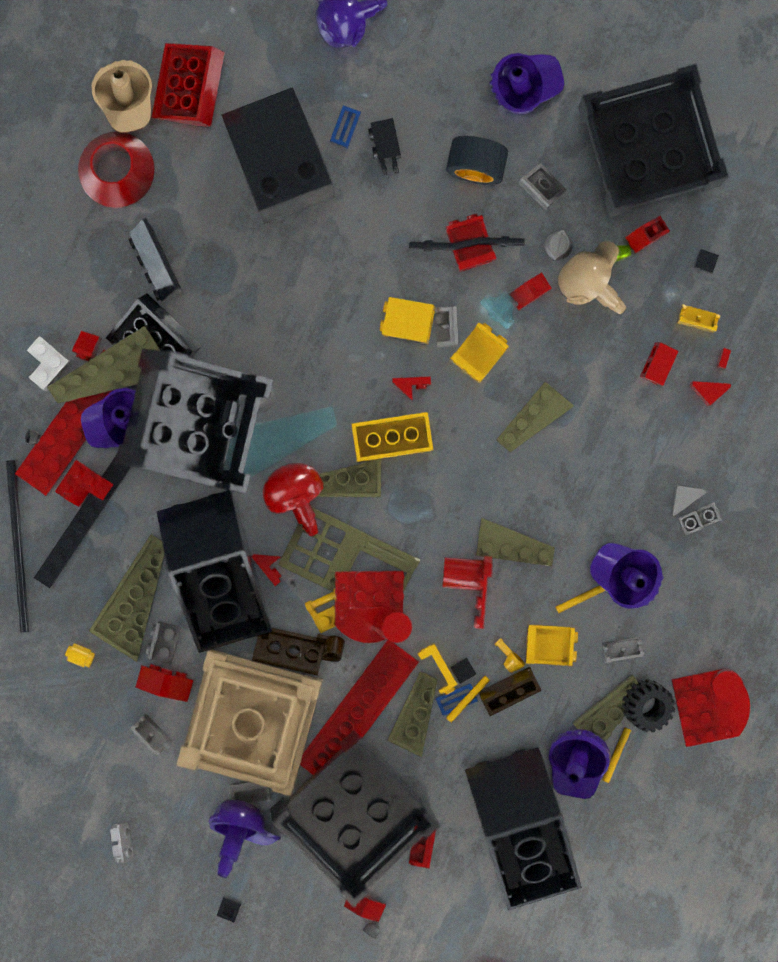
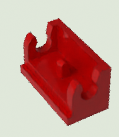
(659, 363)
(422, 851)

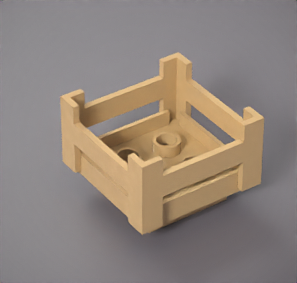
(250, 721)

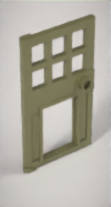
(346, 554)

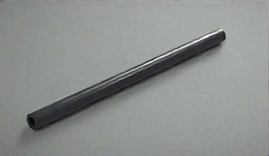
(17, 546)

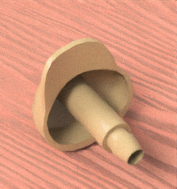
(124, 95)
(588, 277)

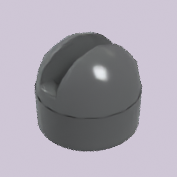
(31, 437)
(372, 930)

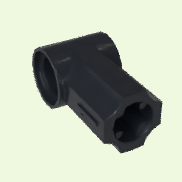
(227, 419)

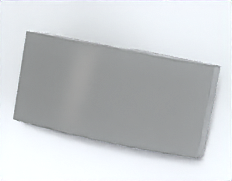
(700, 518)

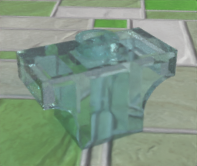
(500, 308)

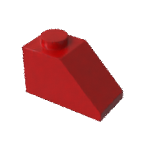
(647, 234)
(531, 291)

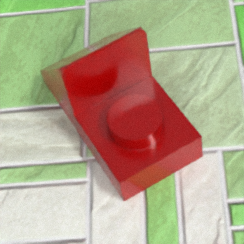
(405, 384)
(264, 563)

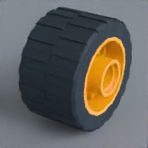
(477, 160)

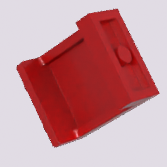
(468, 229)

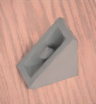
(684, 497)

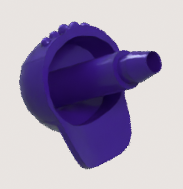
(343, 21)
(526, 81)
(108, 419)
(627, 574)
(578, 763)
(238, 822)

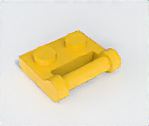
(324, 619)

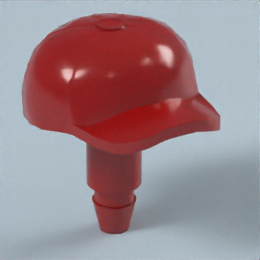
(293, 489)

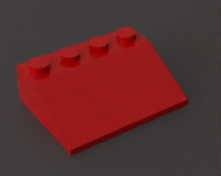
(188, 84)

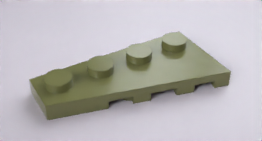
(538, 413)
(353, 481)
(510, 545)
(606, 713)
(414, 717)

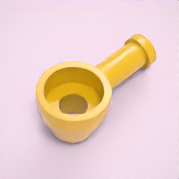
(513, 661)

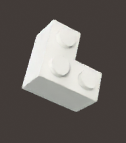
(51, 365)

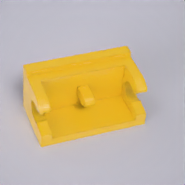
(698, 318)

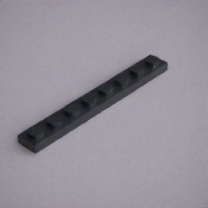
(79, 527)

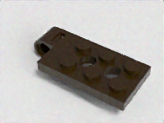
(310, 650)

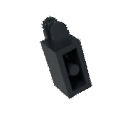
(386, 143)

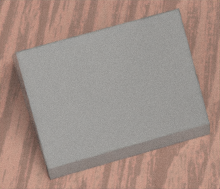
(542, 186)

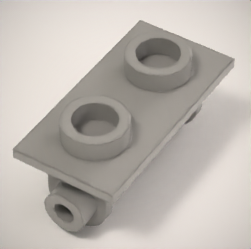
(123, 851)

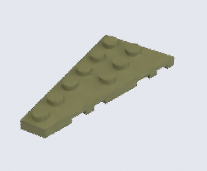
(107, 371)
(127, 611)

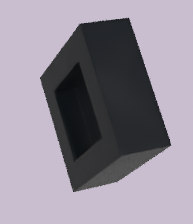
(706, 261)
(463, 670)
(228, 909)

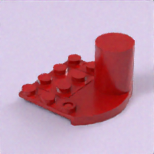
(469, 575)
(371, 606)
(711, 706)

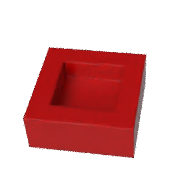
(723, 358)

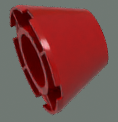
(132, 186)

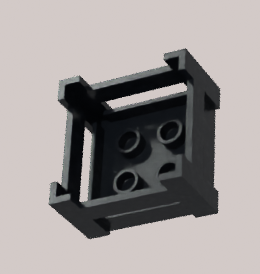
(652, 140)
(176, 418)
(353, 817)

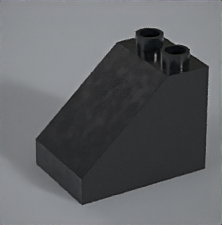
(278, 155)
(213, 571)
(523, 828)

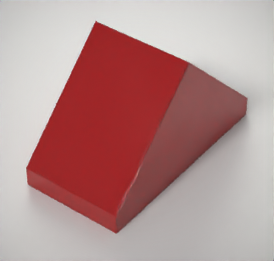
(709, 391)
(367, 908)

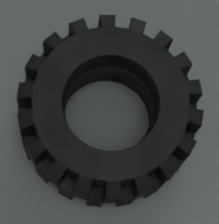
(658, 715)

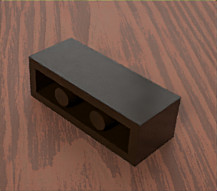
(510, 691)

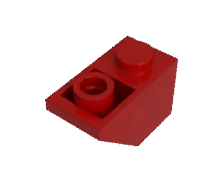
(86, 346)

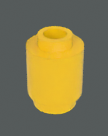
(79, 655)

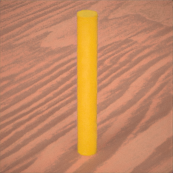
(580, 598)
(468, 698)
(616, 755)

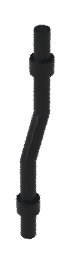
(504, 241)

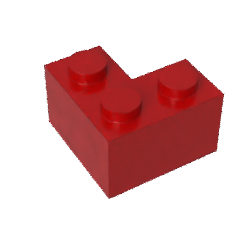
(81, 481)
(164, 683)

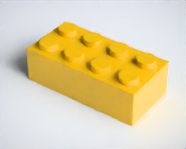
(392, 437)

